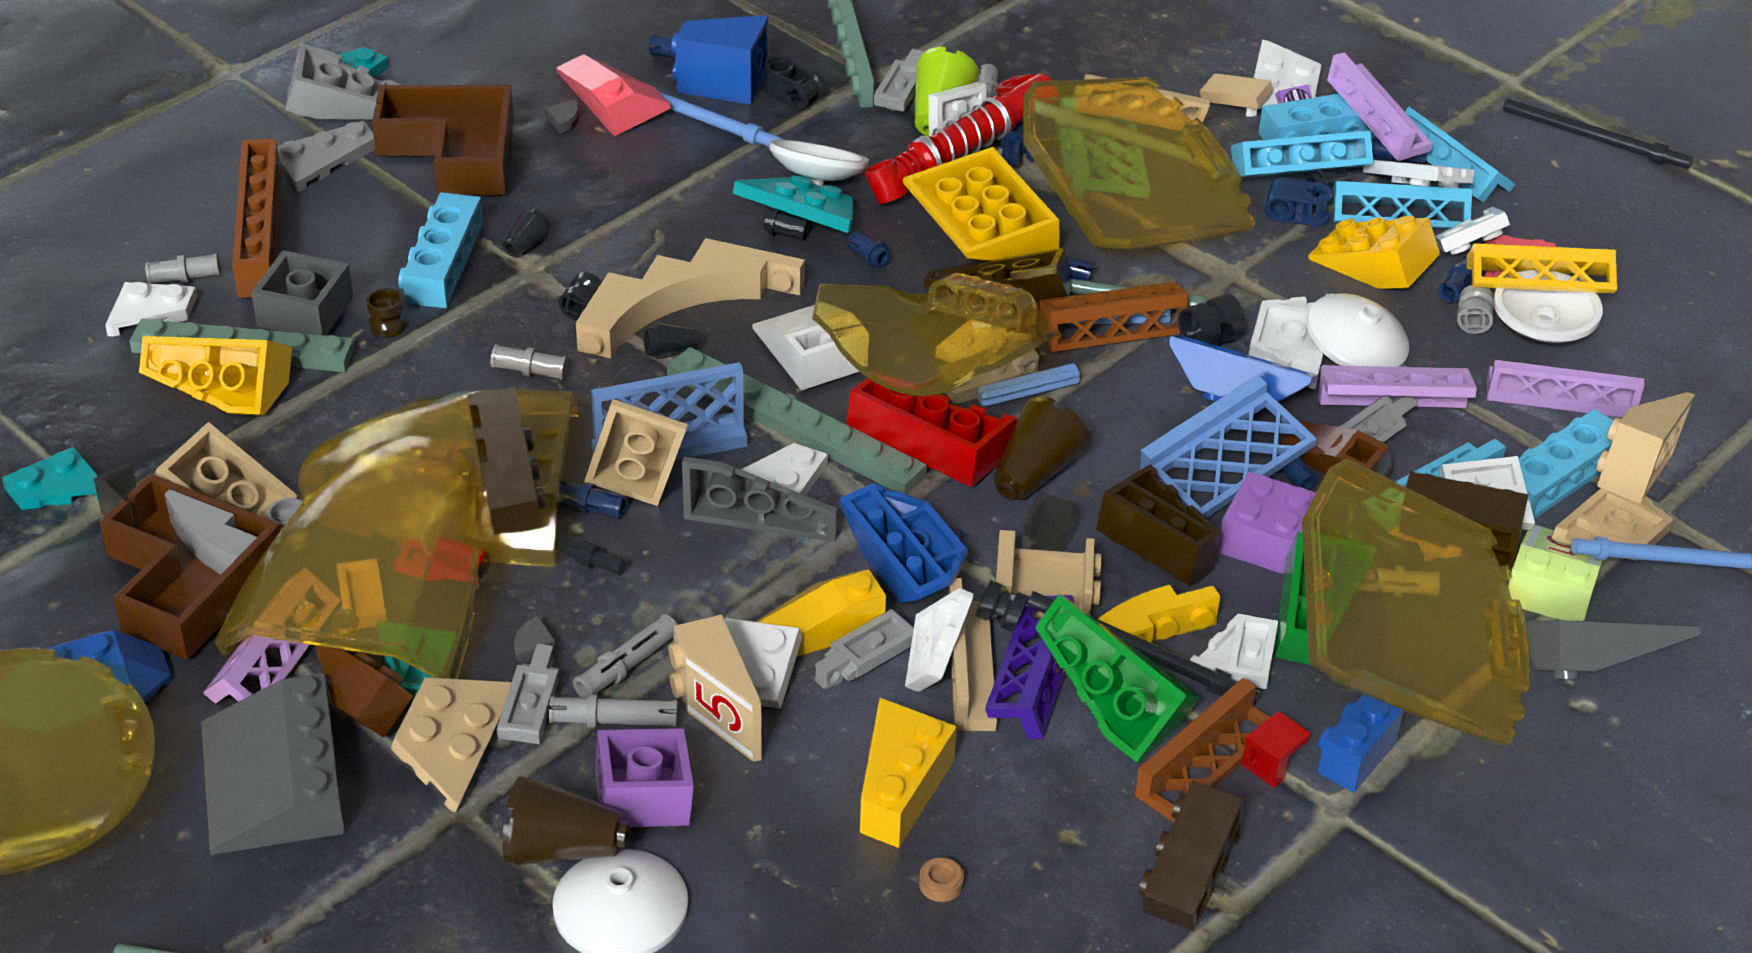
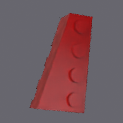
(930, 429)

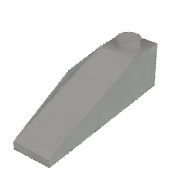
(330, 89)

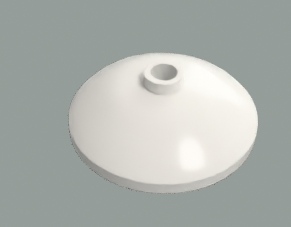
(818, 160)
(1547, 313)
(1357, 332)
(620, 903)

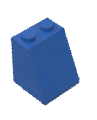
(721, 58)

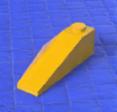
(227, 373)
(830, 609)

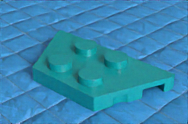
(800, 198)

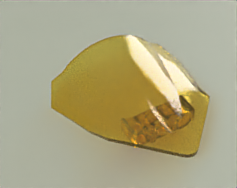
(932, 338)

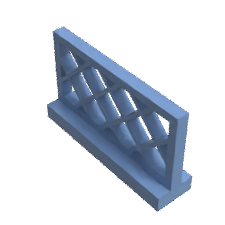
(1213, 422)
(704, 434)

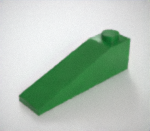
(1123, 688)

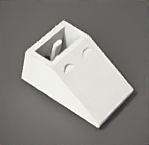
(803, 348)

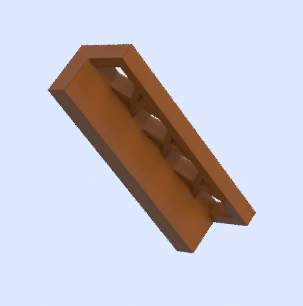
(1110, 304)
(1195, 741)

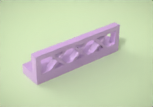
(1377, 108)
(1368, 383)
(1562, 388)
(241, 664)

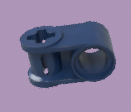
(1296, 200)

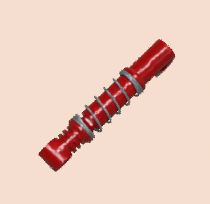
(991, 120)

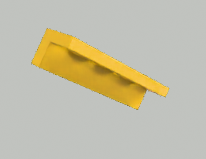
(1543, 259)

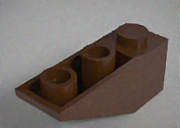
(1343, 443)
(362, 691)

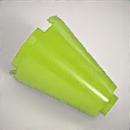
(940, 72)

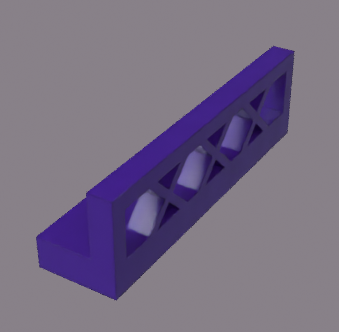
(1037, 686)

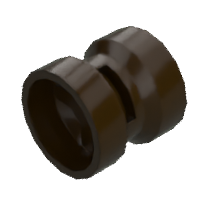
(386, 312)

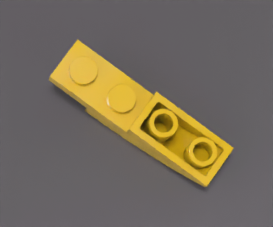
(1164, 613)

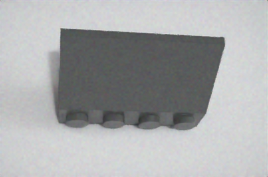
(272, 768)

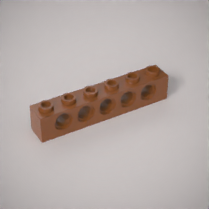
(256, 213)

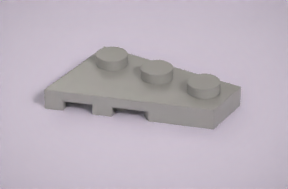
(319, 153)

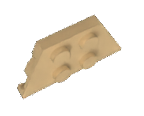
(1616, 519)
(449, 731)

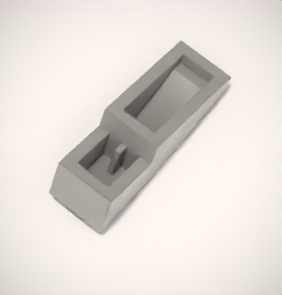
(207, 531)

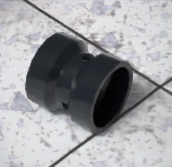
(579, 294)
(1001, 605)

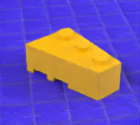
(903, 770)

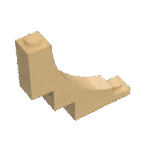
(715, 274)

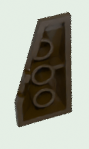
(1039, 273)

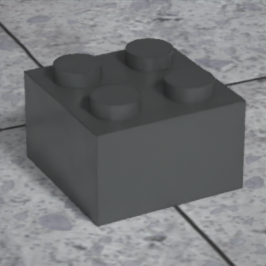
(302, 294)

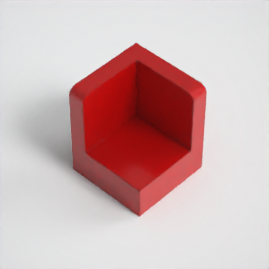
(1270, 746)

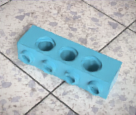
(1309, 118)
(1302, 154)
(441, 250)
(1565, 461)

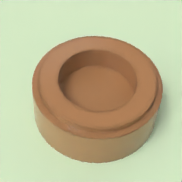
(941, 879)

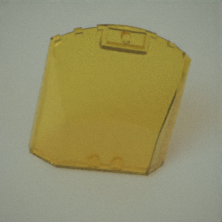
(1132, 163)
(1412, 605)

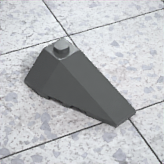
(737, 498)
(1596, 645)

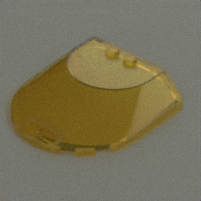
(69, 755)

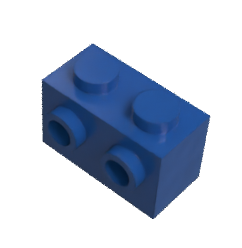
(1358, 741)

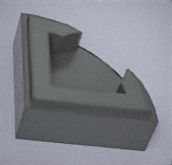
(562, 115)
(528, 636)

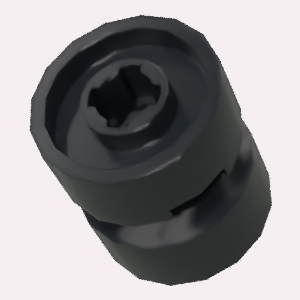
(1213, 321)

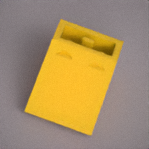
(1379, 250)

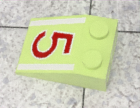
(1552, 578)

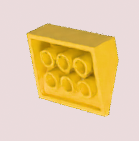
(985, 207)

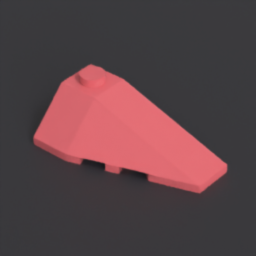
(611, 94)

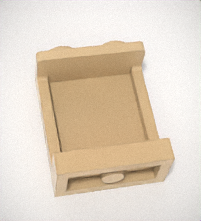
(1049, 572)

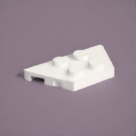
(1285, 71)
(1421, 174)
(1284, 337)

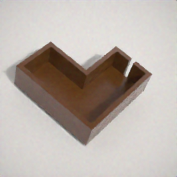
(457, 124)
(175, 595)

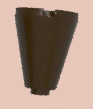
(1039, 447)
(559, 825)

